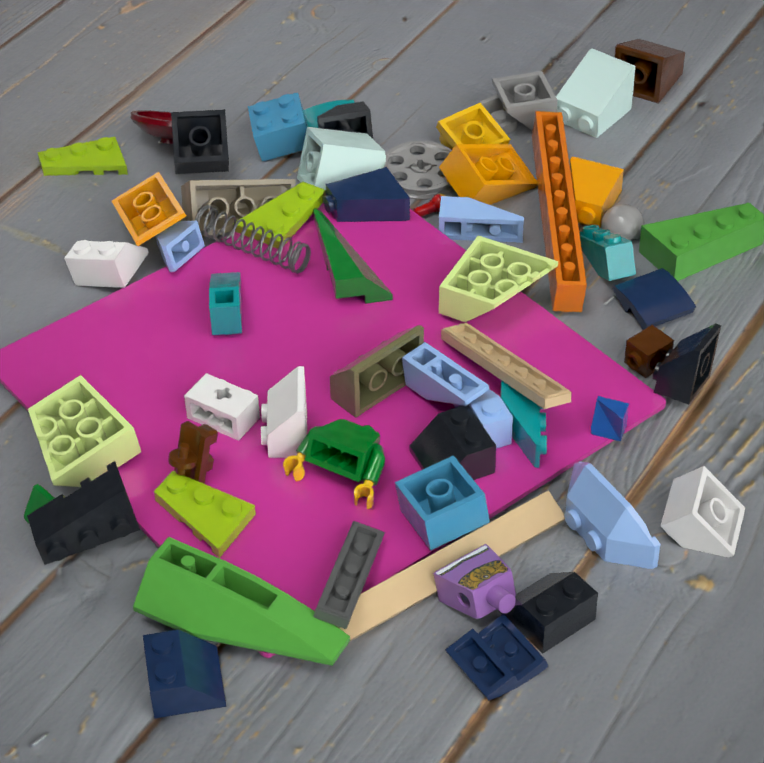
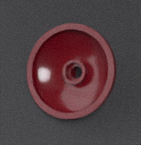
(154, 123)

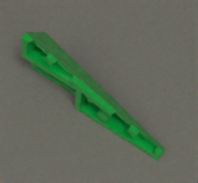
(347, 269)

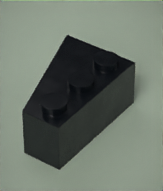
(85, 518)

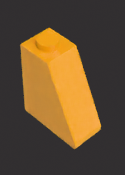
(594, 189)

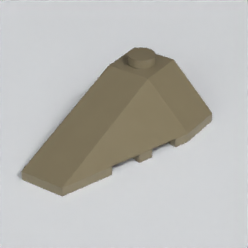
(230, 196)

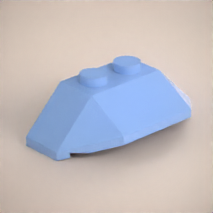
(608, 520)

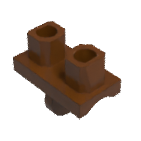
(193, 454)

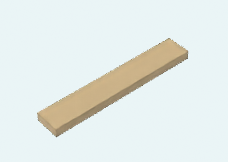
(506, 366)

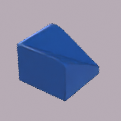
(610, 418)

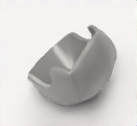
(623, 220)

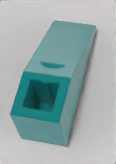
(608, 252)
(225, 303)
(527, 423)

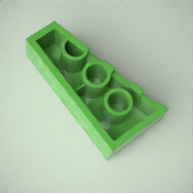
(701, 239)

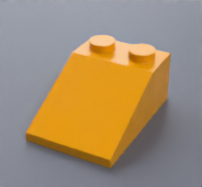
(487, 172)
(148, 208)

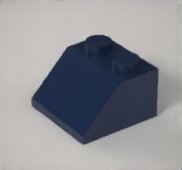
(182, 673)

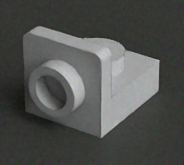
(494, 107)

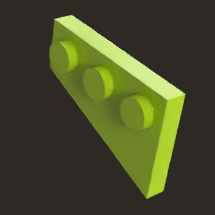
(88, 156)
(284, 213)
(206, 510)

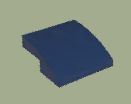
(654, 298)
(497, 658)

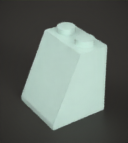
(597, 93)
(337, 156)

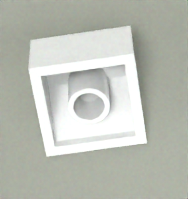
(104, 263)
(285, 415)
(703, 514)

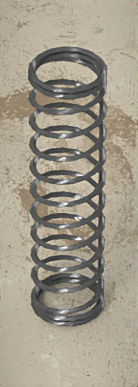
(291, 259)

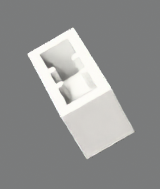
(222, 406)

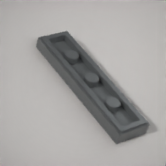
(349, 575)

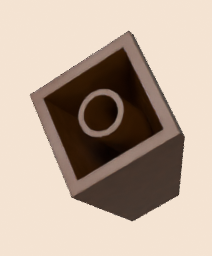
(655, 67)

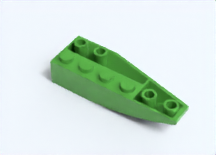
(231, 606)

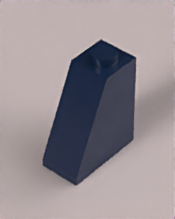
(367, 198)

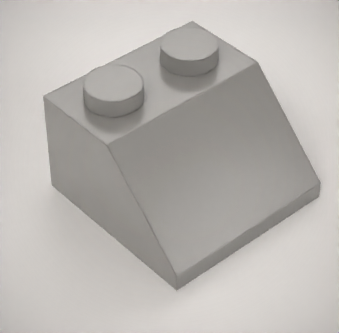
(525, 95)

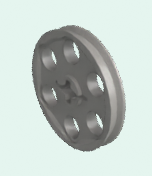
(419, 169)

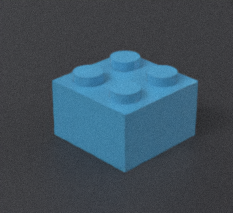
(278, 126)
(442, 502)

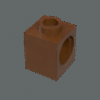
(646, 350)

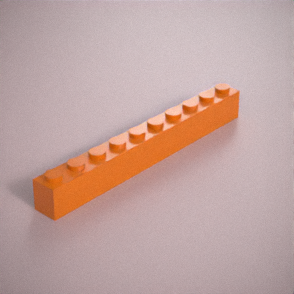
(558, 212)

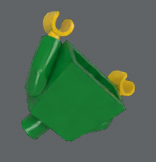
(345, 450)

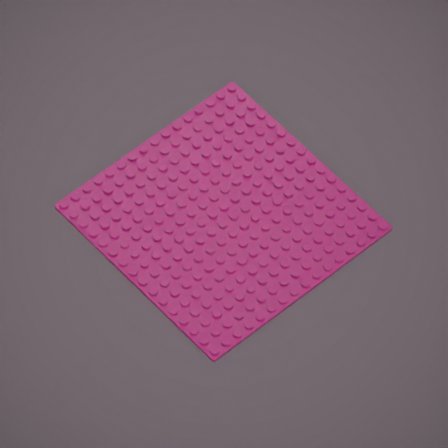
(157, 342)

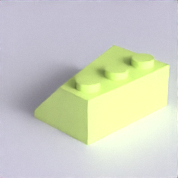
(488, 277)
(81, 433)

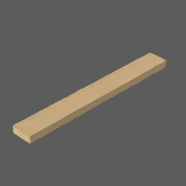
(418, 581)

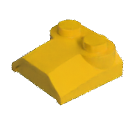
(471, 126)

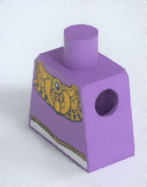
(477, 584)

